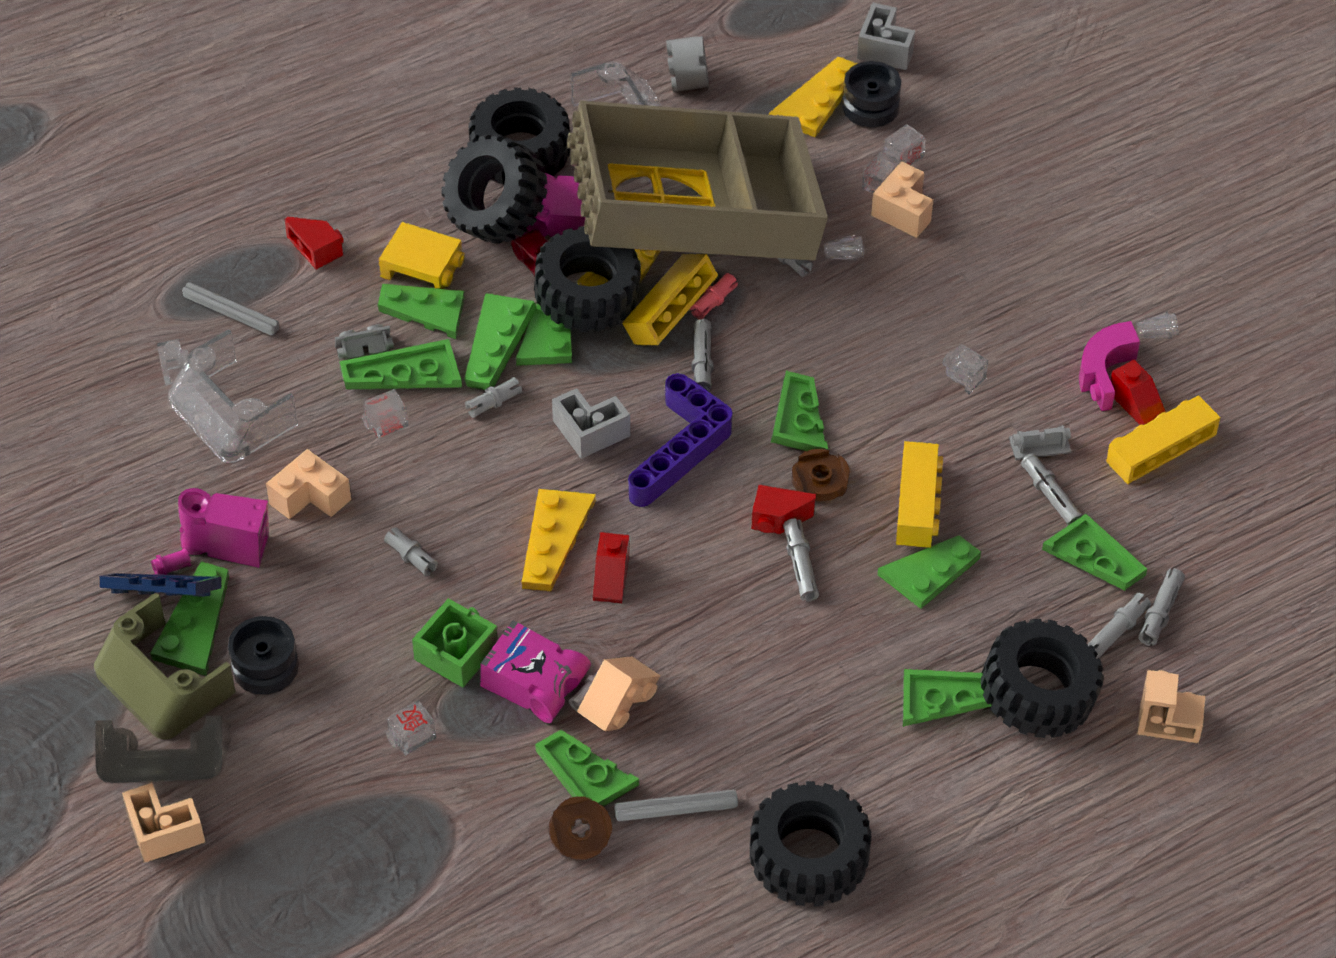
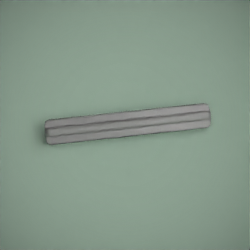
(230, 308)
(676, 805)

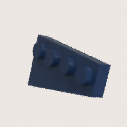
(169, 584)

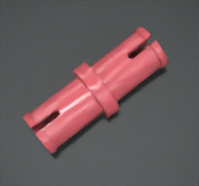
(714, 296)

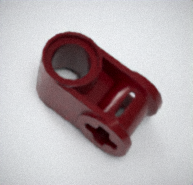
(528, 247)

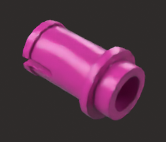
(171, 562)

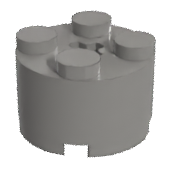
(687, 63)

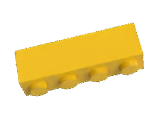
(670, 299)
(1162, 439)
(917, 494)

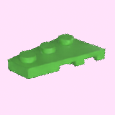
(428, 306)
(544, 342)
(798, 415)
(1096, 552)
(931, 570)
(940, 694)
(582, 770)

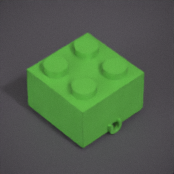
(455, 642)

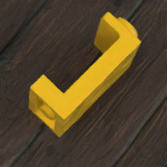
(422, 255)

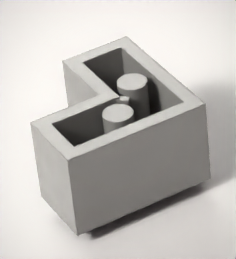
(884, 41)
(589, 427)

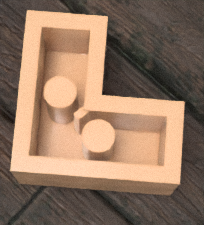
(901, 200)
(308, 481)
(614, 691)
(1169, 712)
(159, 828)

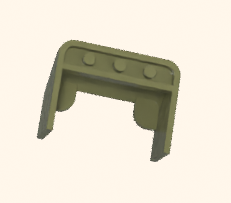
(158, 702)

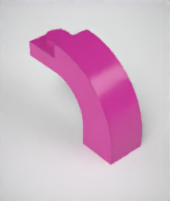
(1107, 347)

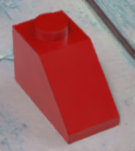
(315, 240)
(1136, 392)
(777, 505)
(611, 567)

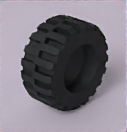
(525, 113)
(468, 180)
(586, 305)
(1036, 708)
(810, 878)

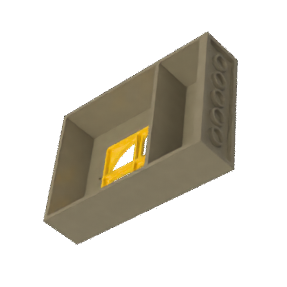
(745, 166)

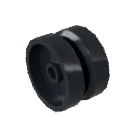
(871, 94)
(263, 655)

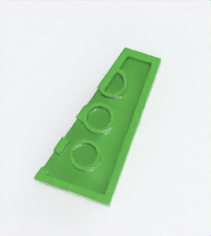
(496, 337)
(410, 367)
(192, 626)

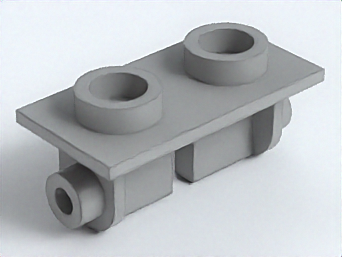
(374, 338)
(1046, 443)

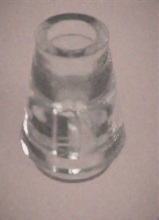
(845, 248)
(1158, 326)

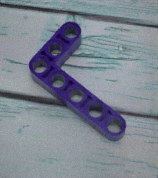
(708, 429)

